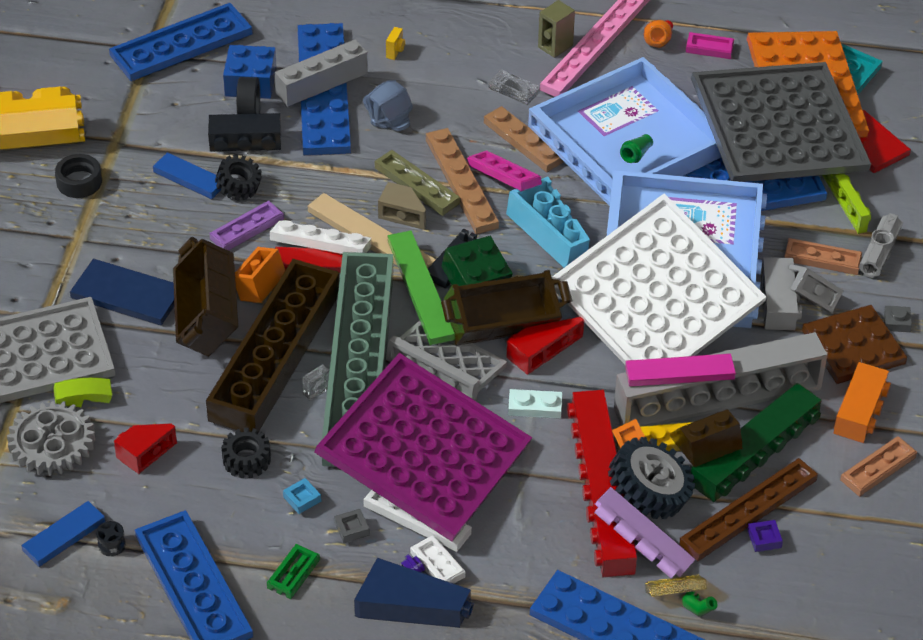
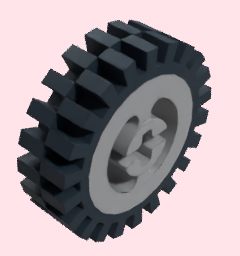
(666, 491)

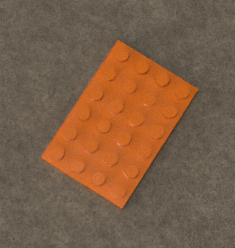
(810, 47)

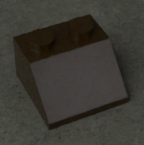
(709, 438)

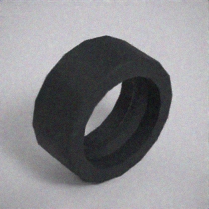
(248, 95)
(77, 163)

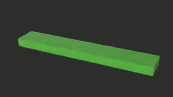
(420, 287)

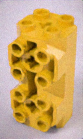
(42, 120)

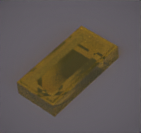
(675, 585)

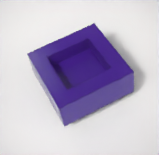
(765, 535)

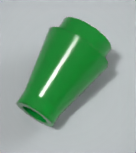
(635, 149)

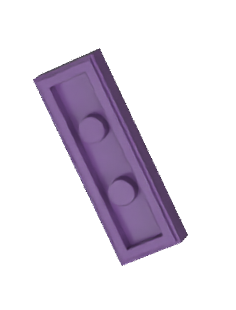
(247, 226)

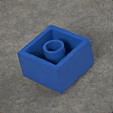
(250, 62)

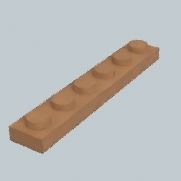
(462, 181)

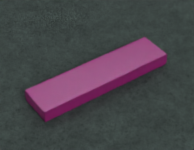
(504, 170)
(680, 370)

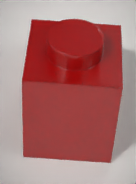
(144, 444)

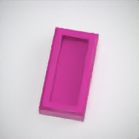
(710, 45)

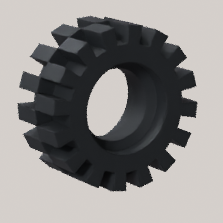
(236, 187)
(246, 441)

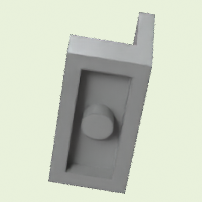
(815, 288)

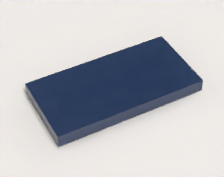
(125, 291)

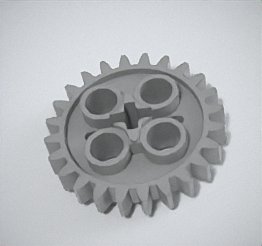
(51, 438)

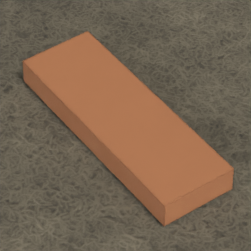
(823, 256)
(878, 466)

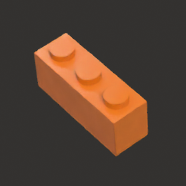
(862, 402)

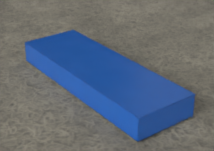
(187, 175)
(63, 533)

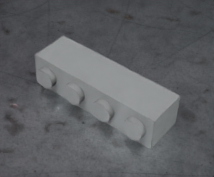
(321, 72)

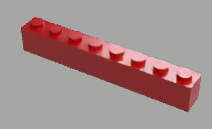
(596, 450)

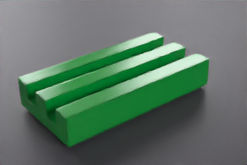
(283, 587)

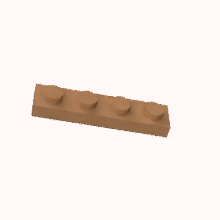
(522, 138)

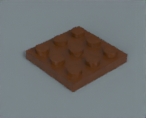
(856, 338)

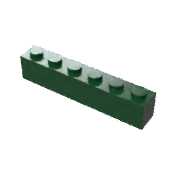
(760, 439)

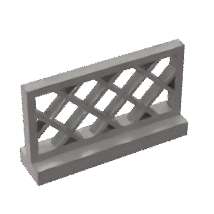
(441, 366)

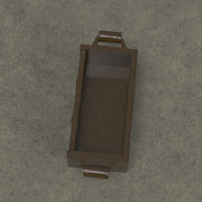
(204, 296)
(503, 306)

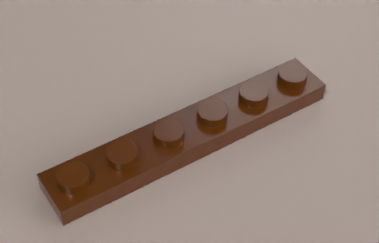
(748, 509)

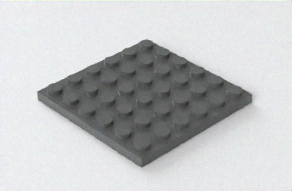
(779, 122)

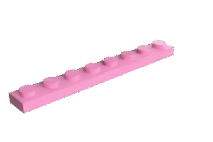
(591, 46)

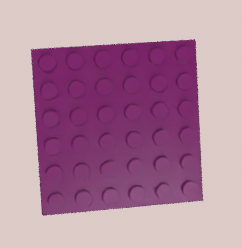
(424, 446)

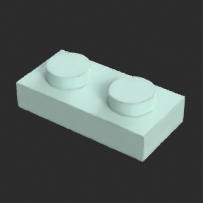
(535, 403)

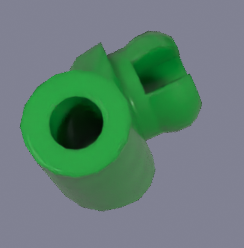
(697, 607)

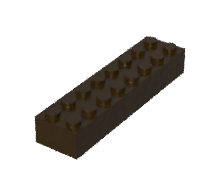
(273, 347)

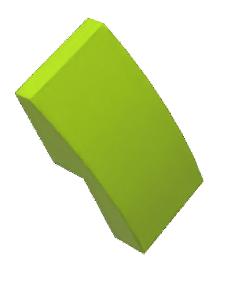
(80, 389)

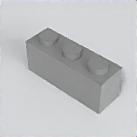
(781, 305)

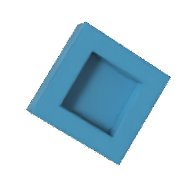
(302, 496)

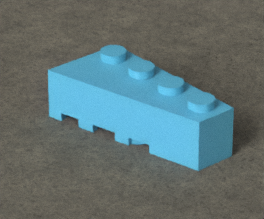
(548, 221)

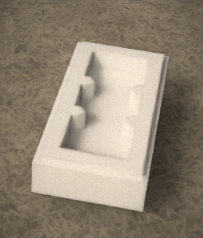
(437, 560)

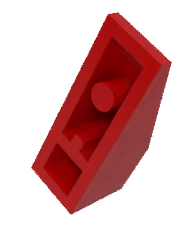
(542, 342)

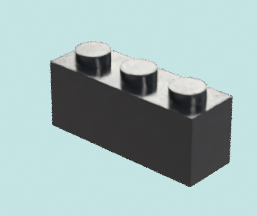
(244, 132)

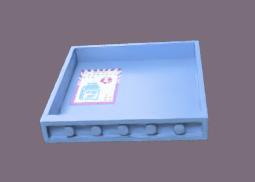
(599, 116)
(720, 208)

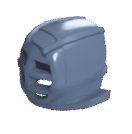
(389, 106)

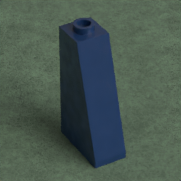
(411, 597)

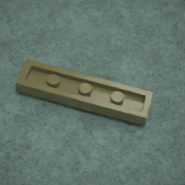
(424, 186)

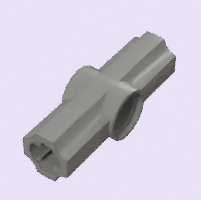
(881, 245)

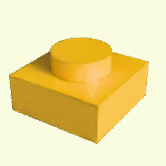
(394, 43)

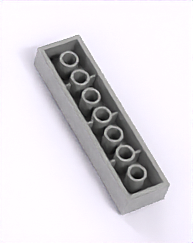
(761, 376)

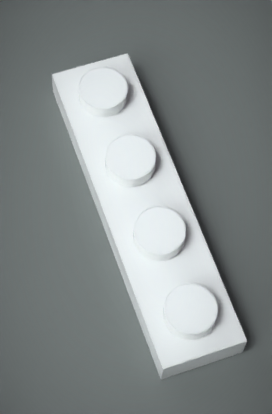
(319, 238)
(387, 509)

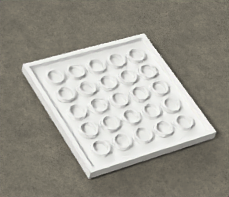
(658, 287)

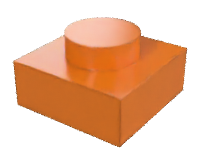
(627, 432)

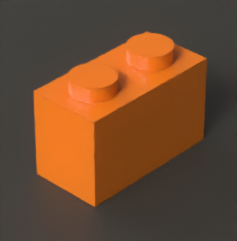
(259, 274)

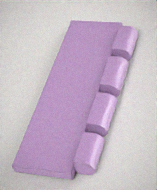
(651, 539)

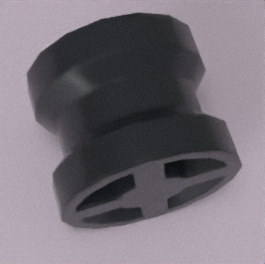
(106, 533)

